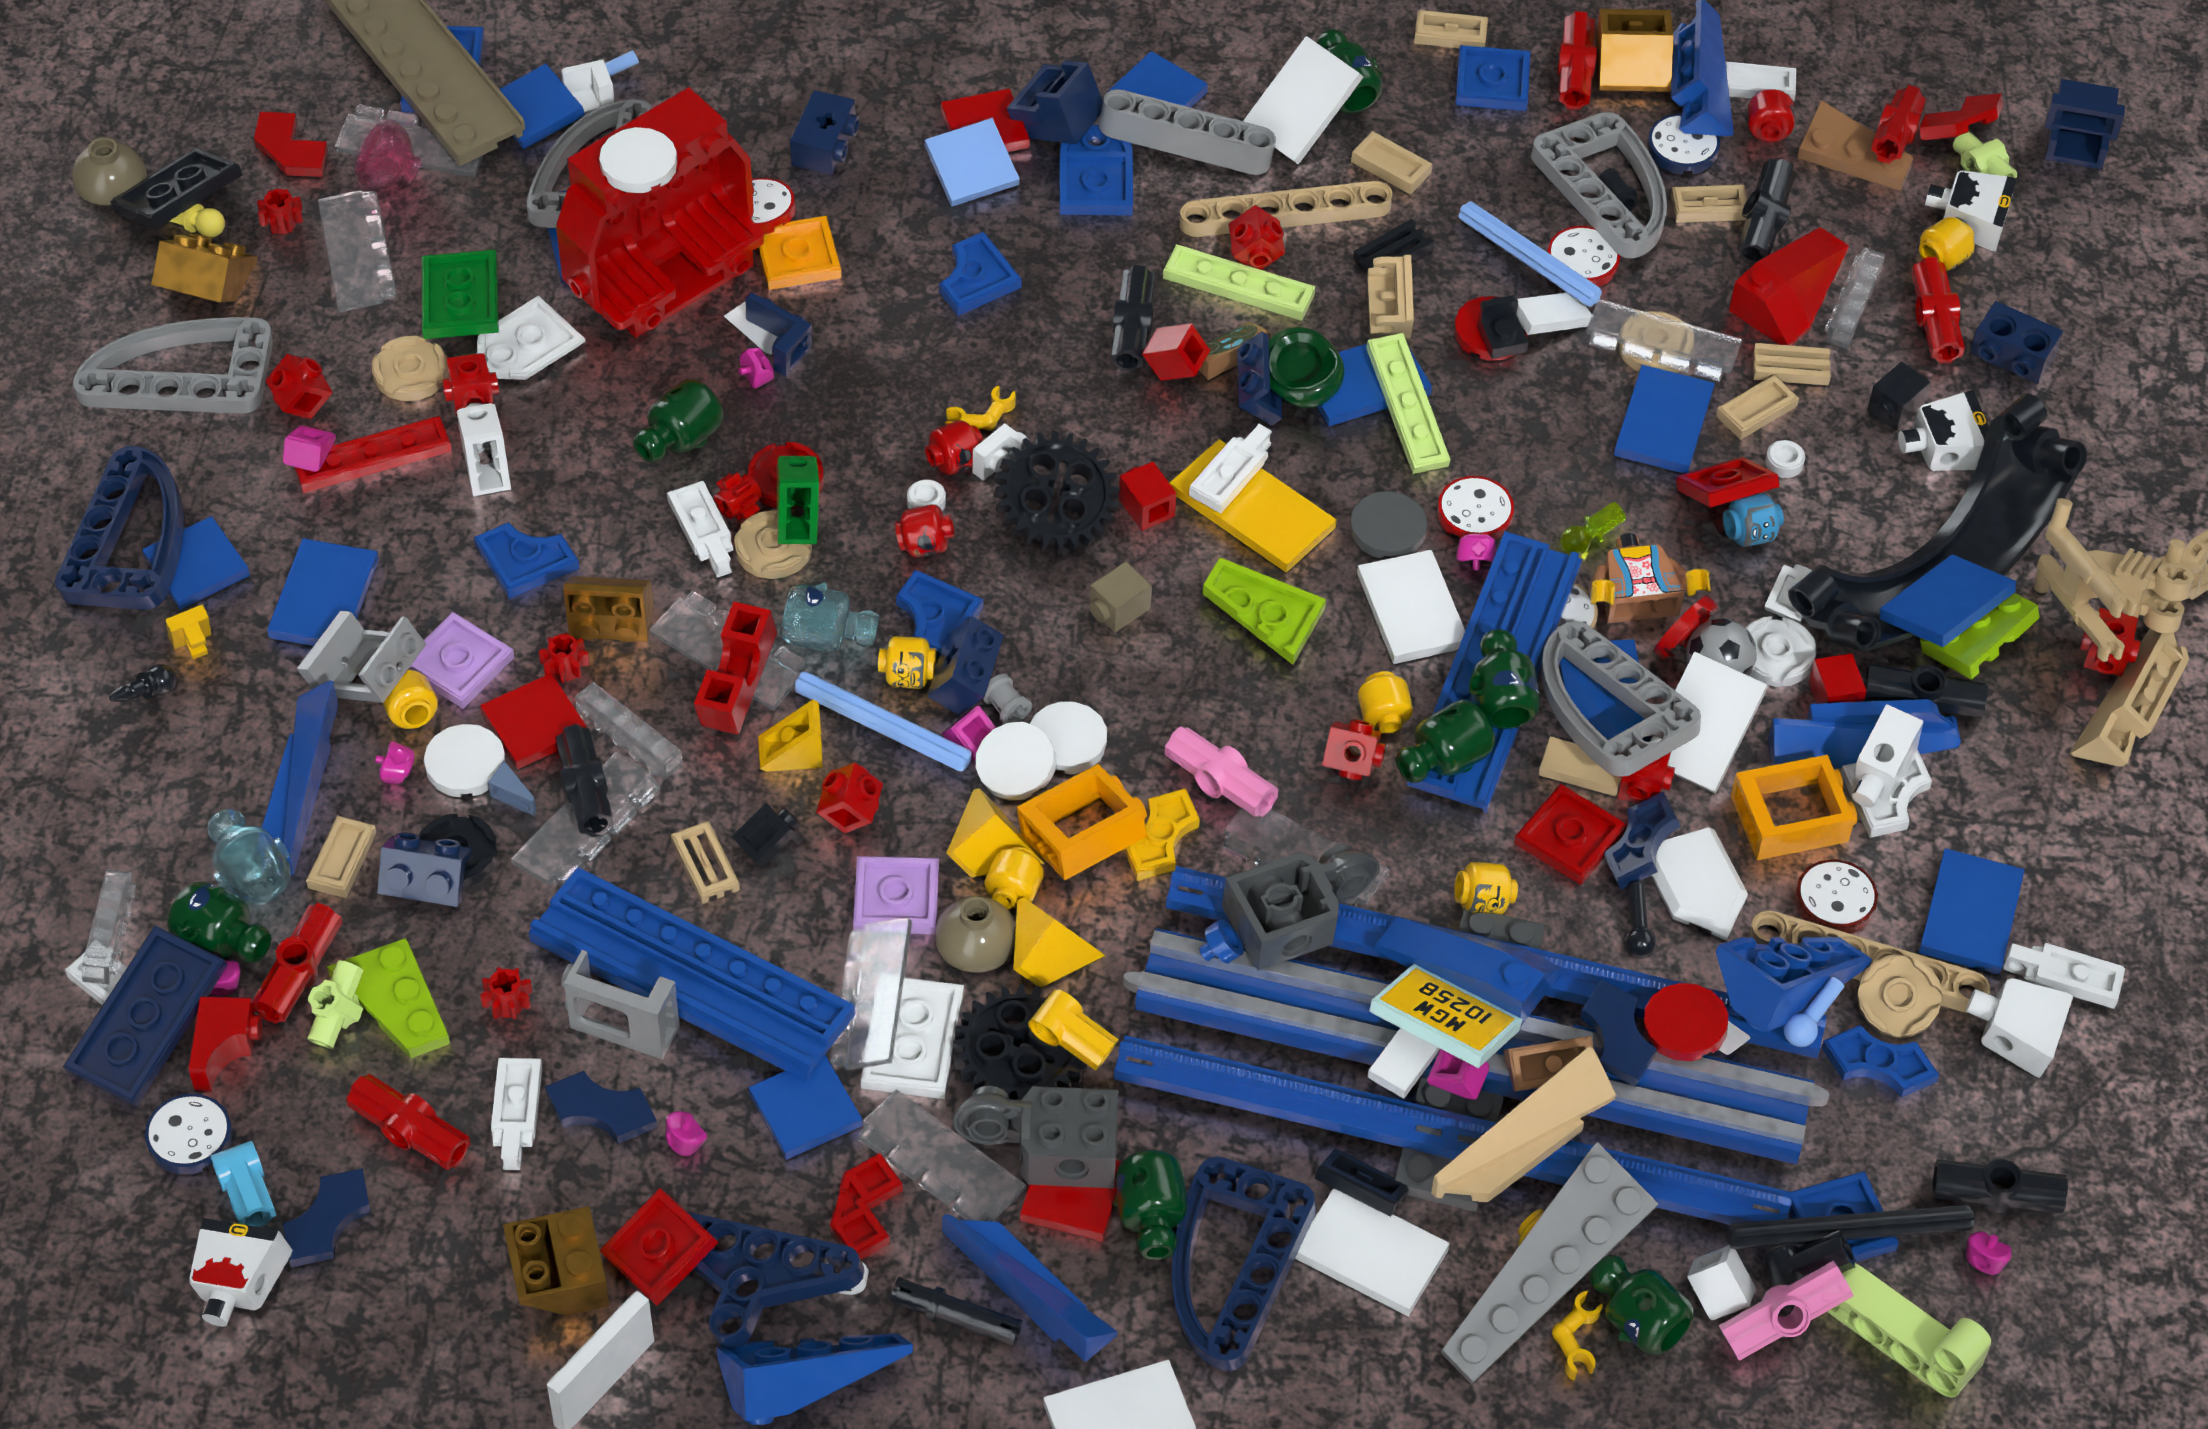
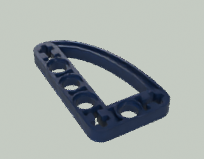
(93, 571)
(1276, 1210)

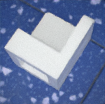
(589, 84)
(1721, 1282)

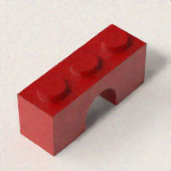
(729, 690)

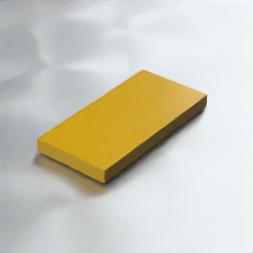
(1263, 514)

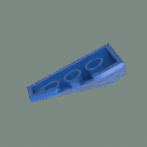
(1487, 968)
(1783, 978)
(781, 1380)

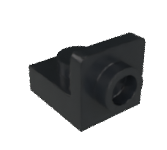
(1501, 327)
(767, 833)

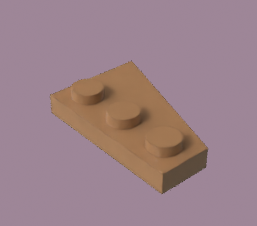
(1846, 146)

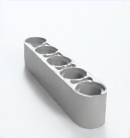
(1187, 132)

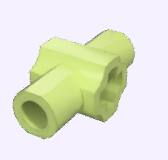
(1983, 157)
(335, 1004)

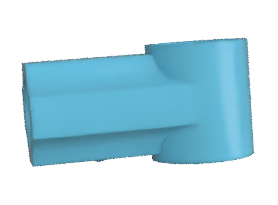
(241, 1176)

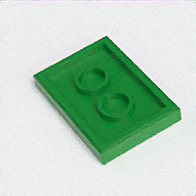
(460, 294)

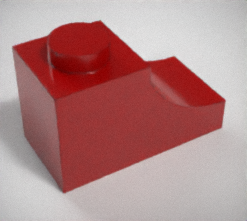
(221, 1035)

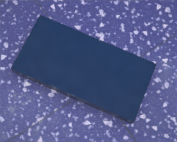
(145, 1016)

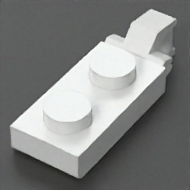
(1231, 469)
(702, 525)
(2067, 972)
(515, 1107)

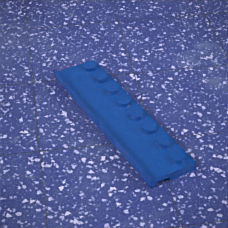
(1520, 595)
(714, 980)

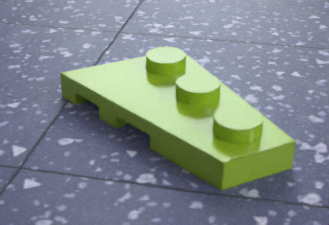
(1265, 606)
(1985, 636)
(399, 998)

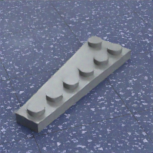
(1569, 1239)

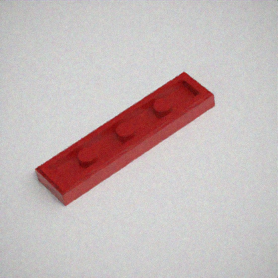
(378, 453)

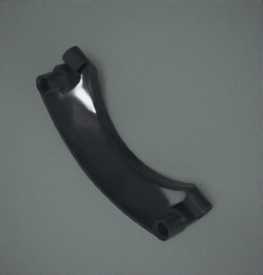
(1995, 523)

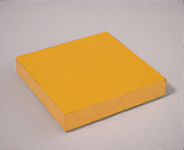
(799, 254)

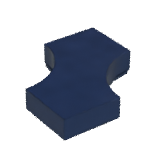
(1635, 853)
(1623, 1047)
(583, 1102)
(338, 1203)

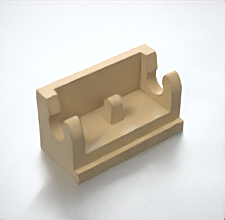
(1390, 297)

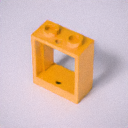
(1775, 841)
(1093, 844)

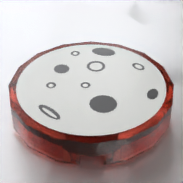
(1836, 895)

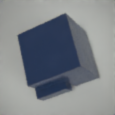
(1058, 103)
(2082, 122)

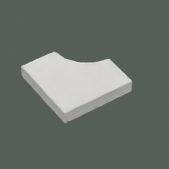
(1891, 814)

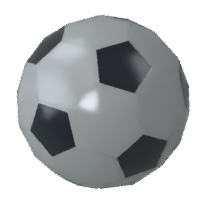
(1725, 643)

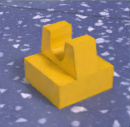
(190, 630)

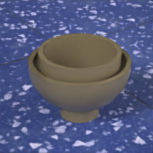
(106, 170)
(976, 944)

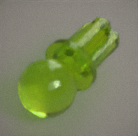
(1578, 538)

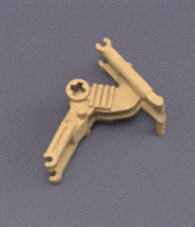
(2121, 582)

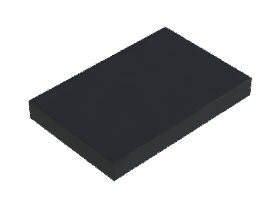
(176, 188)

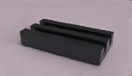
(1392, 243)
(1362, 1182)

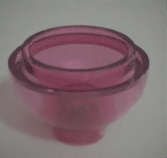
(386, 157)

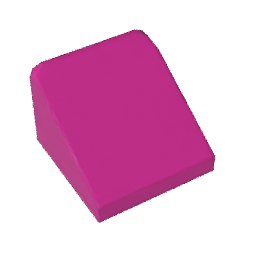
(307, 448)
(970, 730)
(1457, 1075)

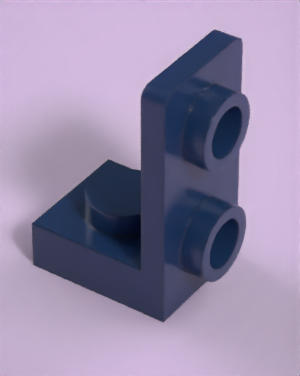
(792, 331)

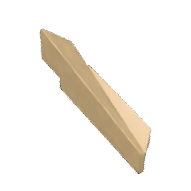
(2133, 701)
(1528, 1132)

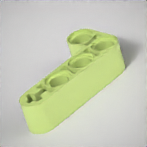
(1911, 1336)

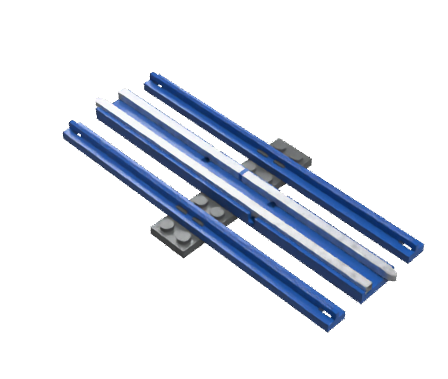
(1330, 1015)

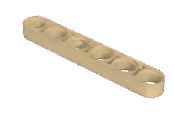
(1285, 202)
(1949, 975)

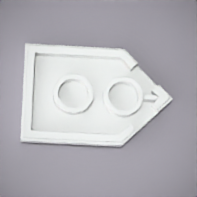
(528, 341)
(1699, 882)

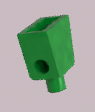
(797, 487)

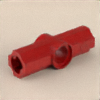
(1577, 60)
(1898, 124)
(1937, 310)
(287, 981)
(408, 1121)

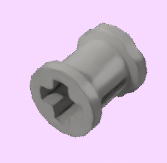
(1006, 699)

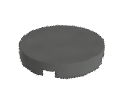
(1388, 524)

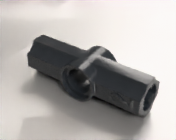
(1766, 210)
(1132, 318)
(1929, 683)
(584, 780)
(2023, 1187)

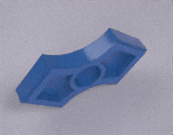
(1897, 1065)

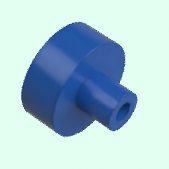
(1221, 942)

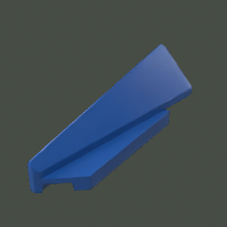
(1845, 727)

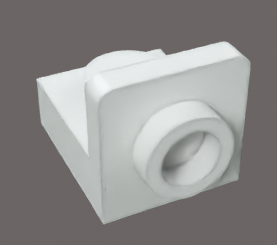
(992, 450)
(1778, 600)

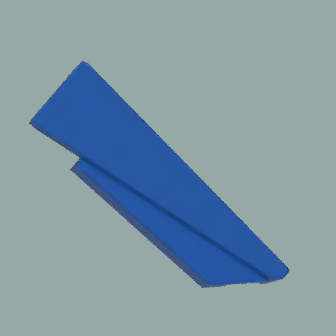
(1701, 75)
(302, 769)
(1029, 1284)

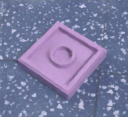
(461, 659)
(896, 890)

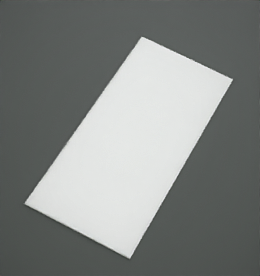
(758, 335)

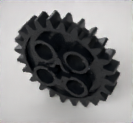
(1090, 501)
(1017, 1047)

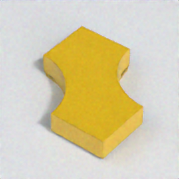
(1169, 820)

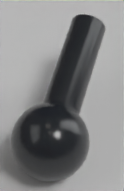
(1640, 940)

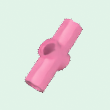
(1221, 772)
(1811, 1298)

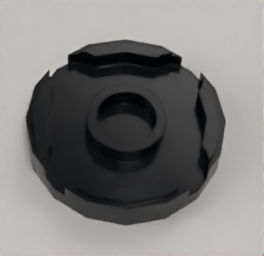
(470, 833)

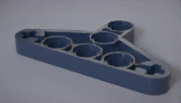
(776, 1275)

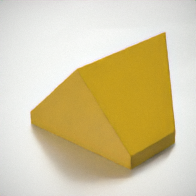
(793, 741)
(983, 834)
(1046, 947)

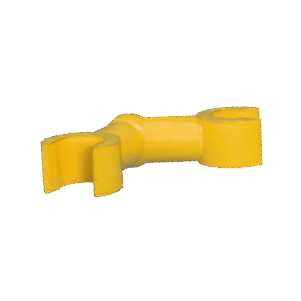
(988, 420)
(1563, 1334)

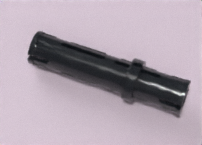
(941, 1306)

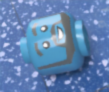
(1753, 520)

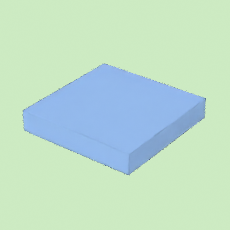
(971, 162)

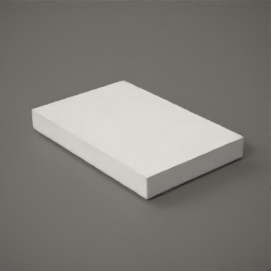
(1304, 98)
(1412, 606)
(1726, 709)
(922, 1041)
(1372, 1251)
(601, 1361)
(1130, 1400)

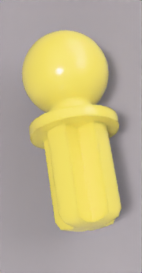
(206, 221)

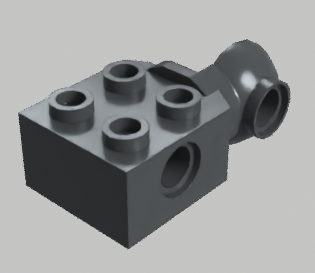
(1294, 901)
(1061, 1132)

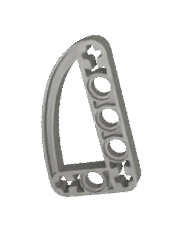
(1556, 152)
(544, 205)
(98, 369)
(1626, 751)

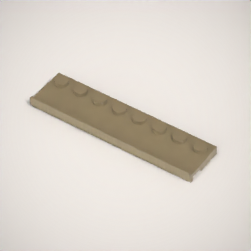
(432, 74)

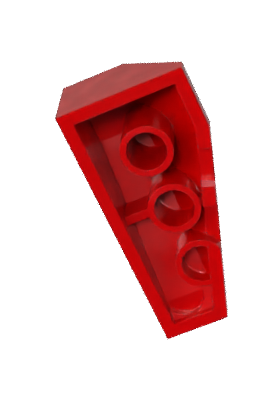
(1789, 286)

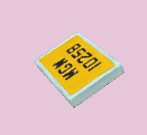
(1445, 1015)

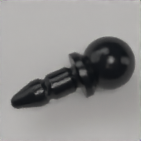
(156, 681)

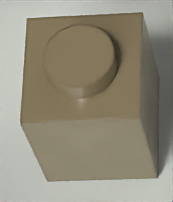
(1120, 597)

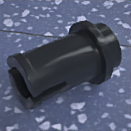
(1619, 188)

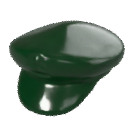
(1304, 367)

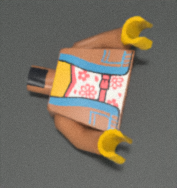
(1643, 582)

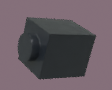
(1898, 395)

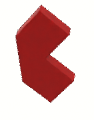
(1955, 123)
(293, 157)
(861, 1191)

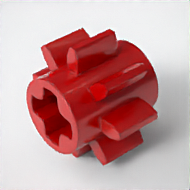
(280, 211)
(737, 496)
(564, 657)
(506, 993)

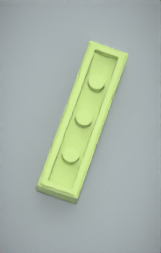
(1239, 282)
(1408, 403)

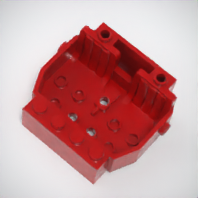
(666, 247)

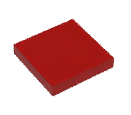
(980, 107)
(1727, 482)
(531, 719)
(1570, 834)
(1070, 1208)
(658, 1246)

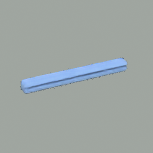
(1530, 254)
(883, 721)

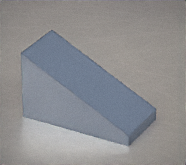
(510, 790)

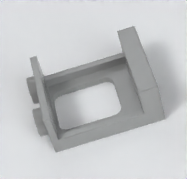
(346, 649)
(651, 1019)

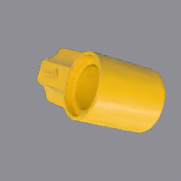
(1063, 1023)

